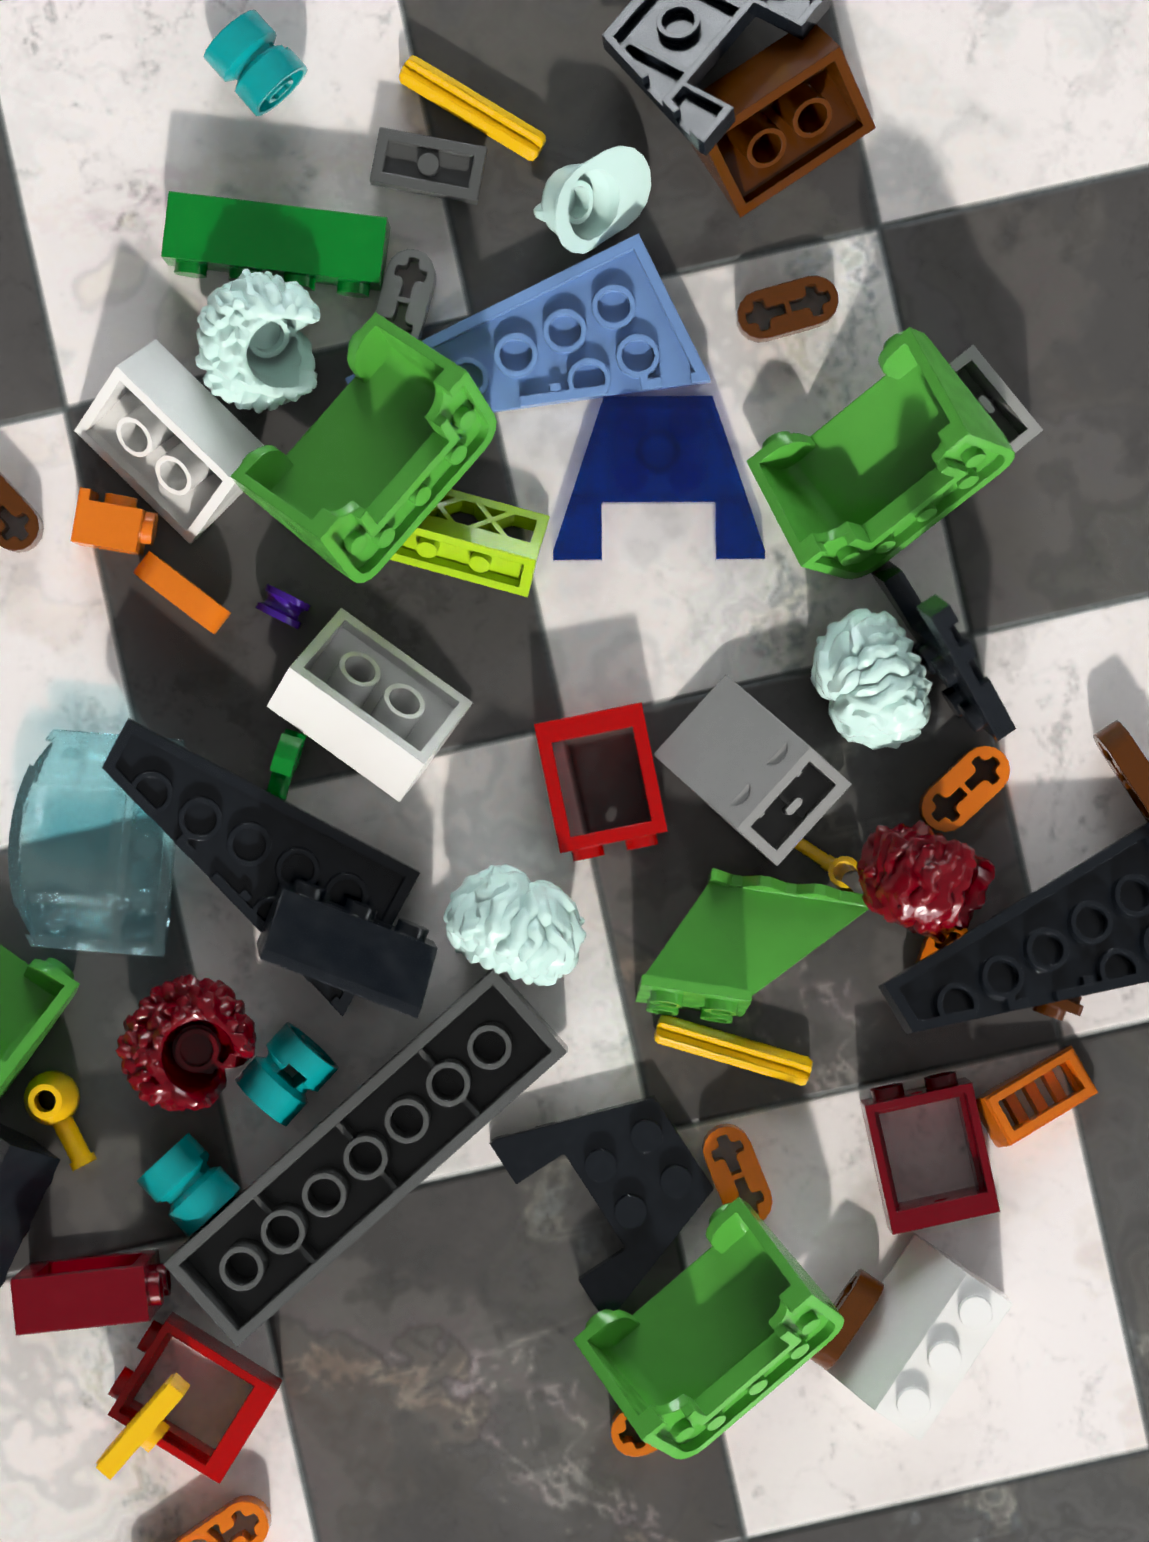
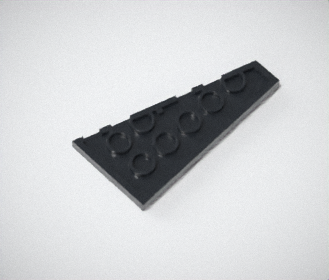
(252, 837)
(1051, 946)

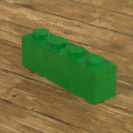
(275, 238)

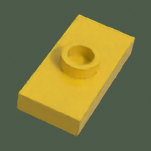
(145, 1427)

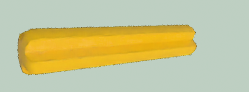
(472, 108)
(733, 1050)

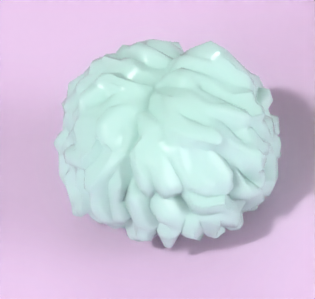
(255, 341)
(871, 680)
(515, 925)

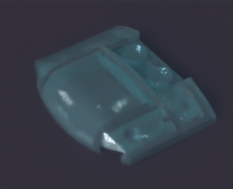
(86, 856)

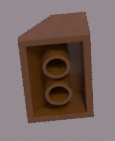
(791, 115)

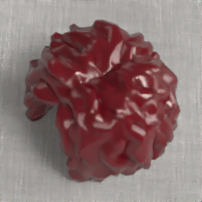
(922, 879)
(184, 1043)

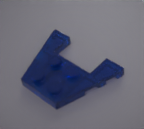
(658, 455)

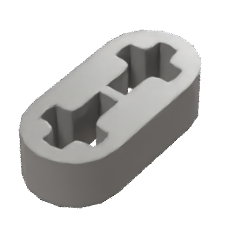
(421, 294)

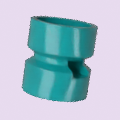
(248, 54)
(273, 1087)
(188, 1184)

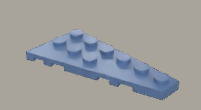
(577, 336)

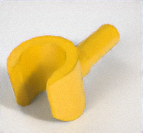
(834, 866)

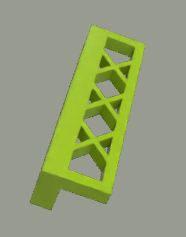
(479, 550)

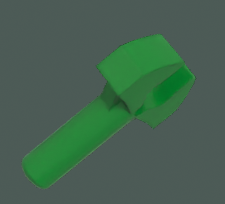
(285, 762)

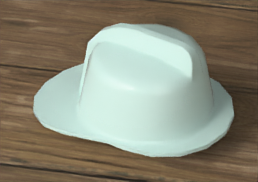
(595, 198)

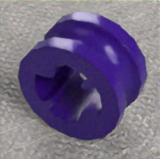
(282, 606)

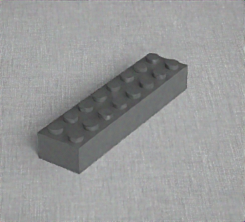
(366, 1156)

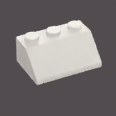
(168, 439)
(369, 704)
(920, 1337)

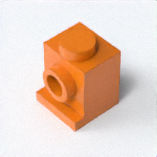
(113, 523)

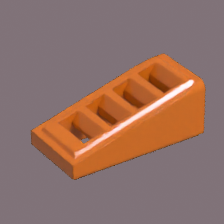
(996, 1121)

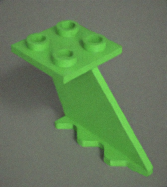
(740, 941)

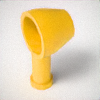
(61, 1116)

